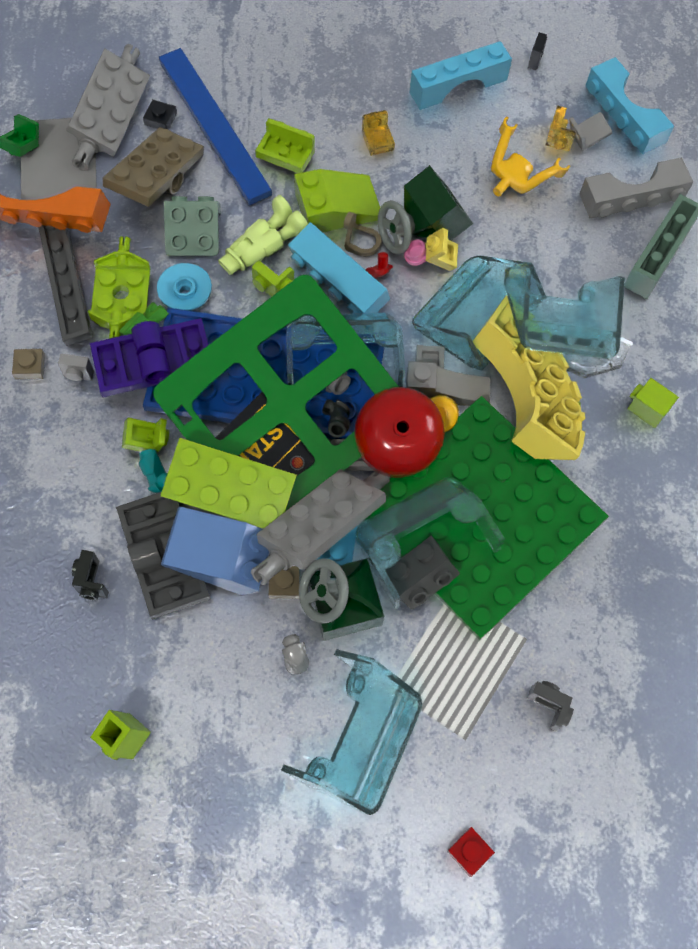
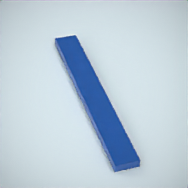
(215, 127)

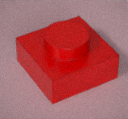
(470, 852)

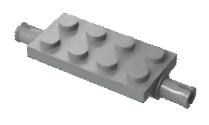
(107, 105)
(318, 522)

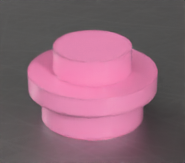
(416, 253)

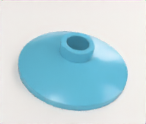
(181, 278)

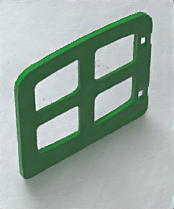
(284, 401)

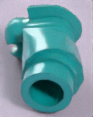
(153, 469)

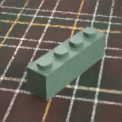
(662, 247)

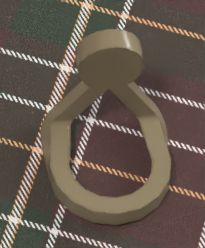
(349, 224)

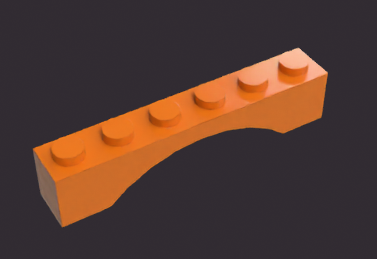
(75, 209)

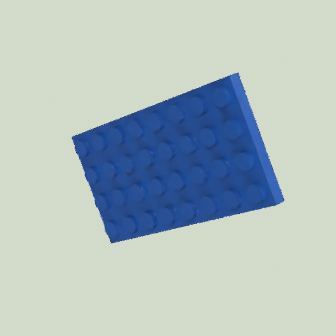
(236, 389)

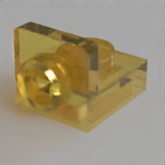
(377, 133)
(558, 135)

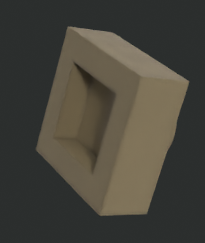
(28, 364)
(285, 584)

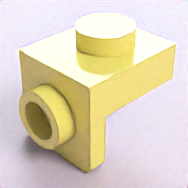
(441, 250)

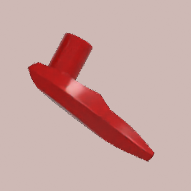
(382, 267)

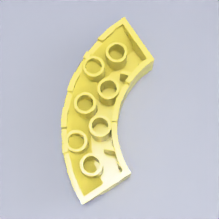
(541, 390)

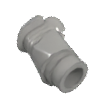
(295, 655)

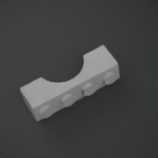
(607, 195)

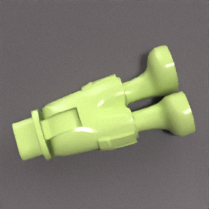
(262, 237)

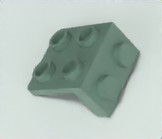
(191, 226)

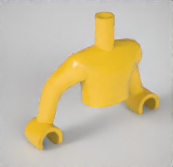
(517, 169)

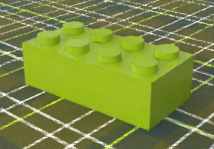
(227, 484)

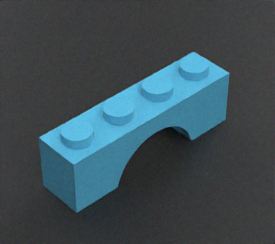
(433, 82)
(642, 126)

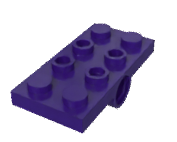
(145, 355)

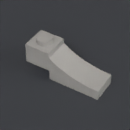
(436, 381)

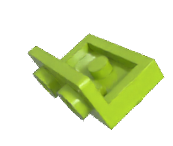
(286, 146)

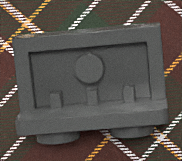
(422, 573)

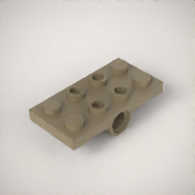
(154, 167)

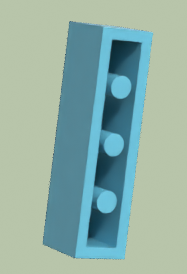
(338, 271)

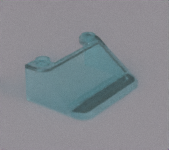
(465, 305)
(566, 325)

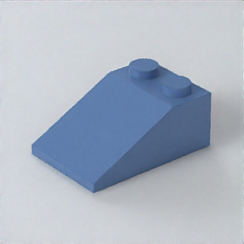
(215, 550)

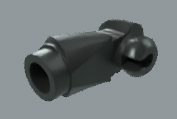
(339, 420)

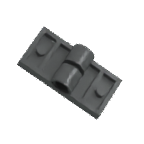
(147, 531)

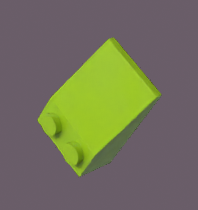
(329, 195)

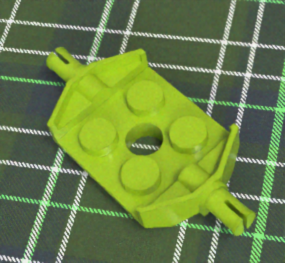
(118, 273)

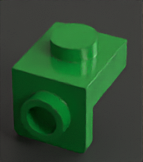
(23, 137)

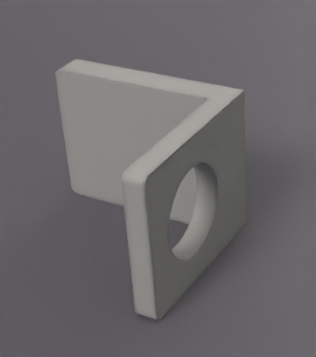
(590, 130)

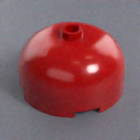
(388, 449)

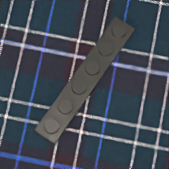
(65, 285)

